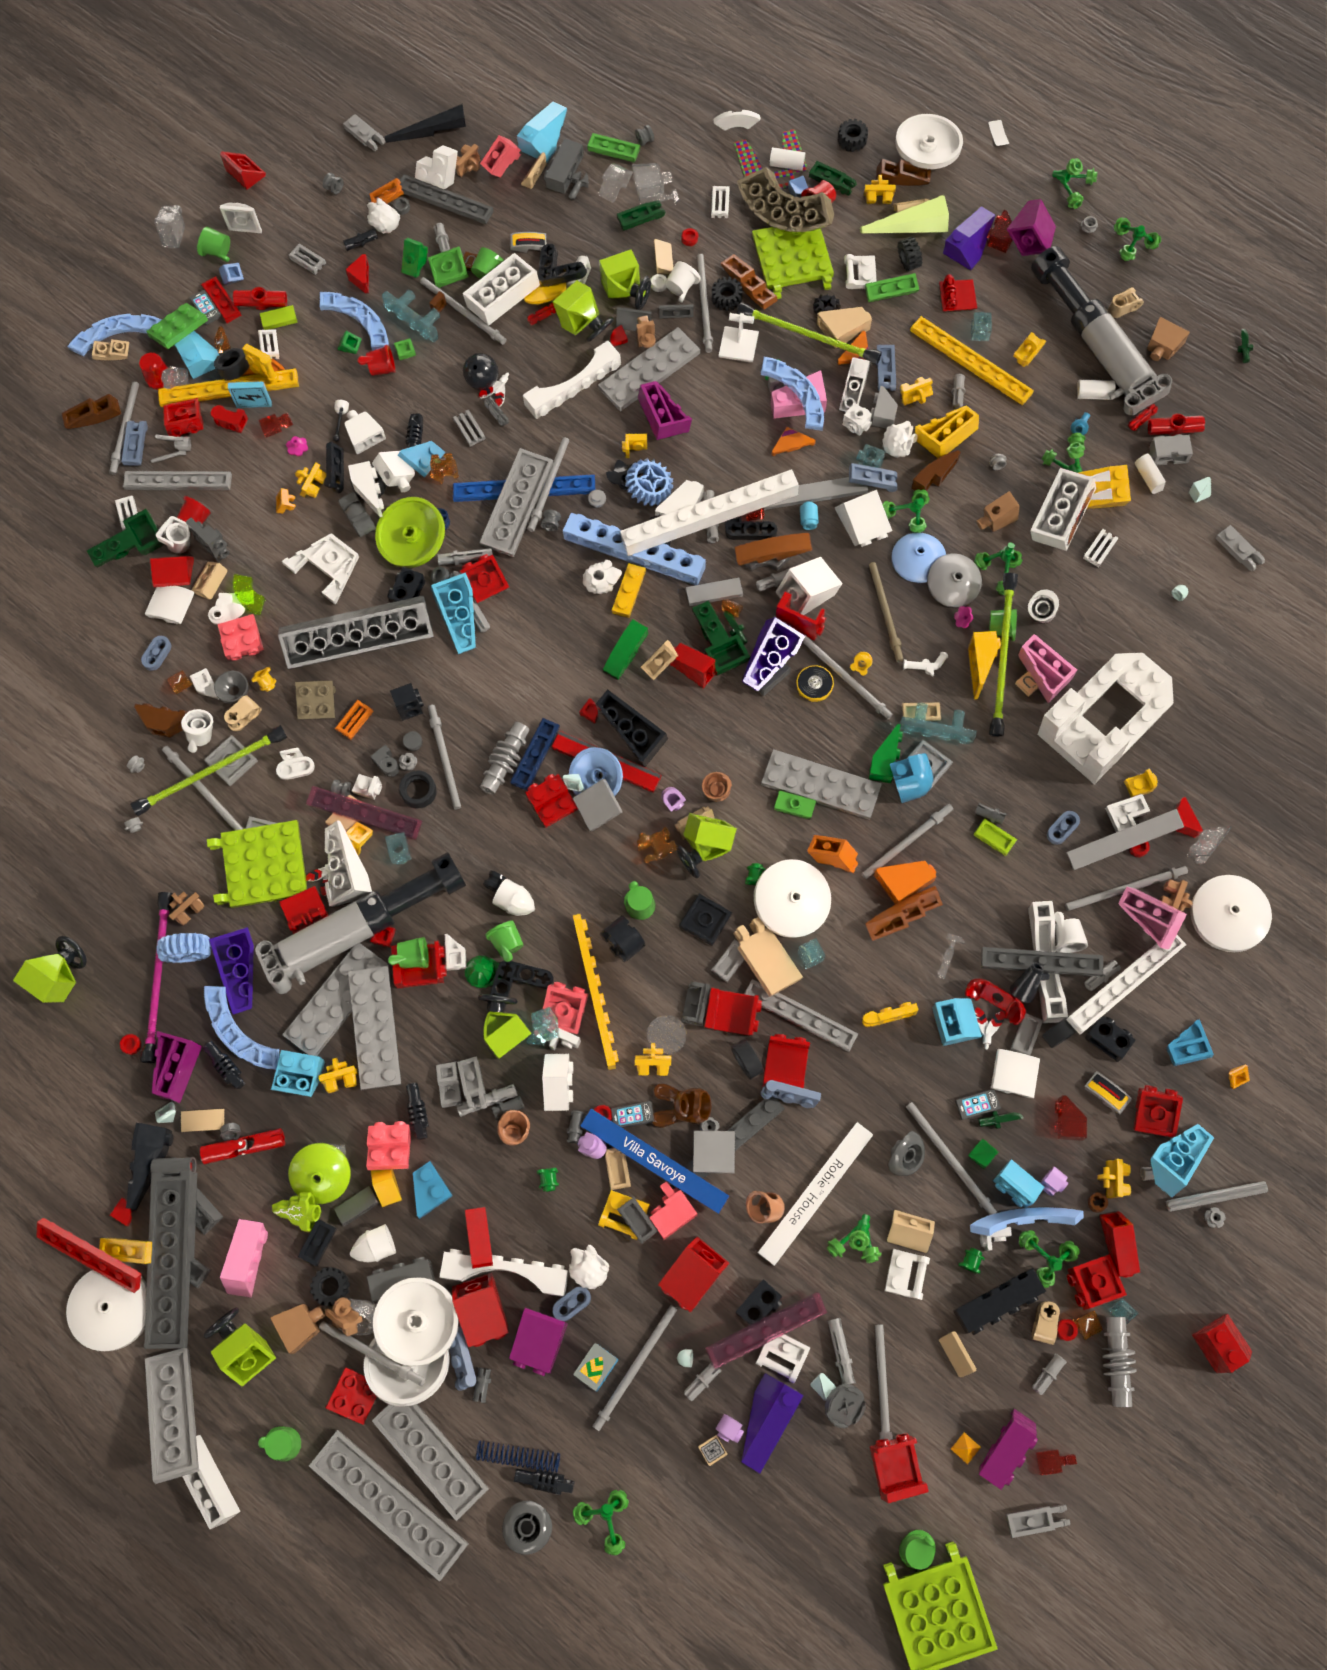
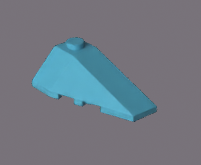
(542, 132)
(197, 354)
(455, 604)
(1178, 1159)

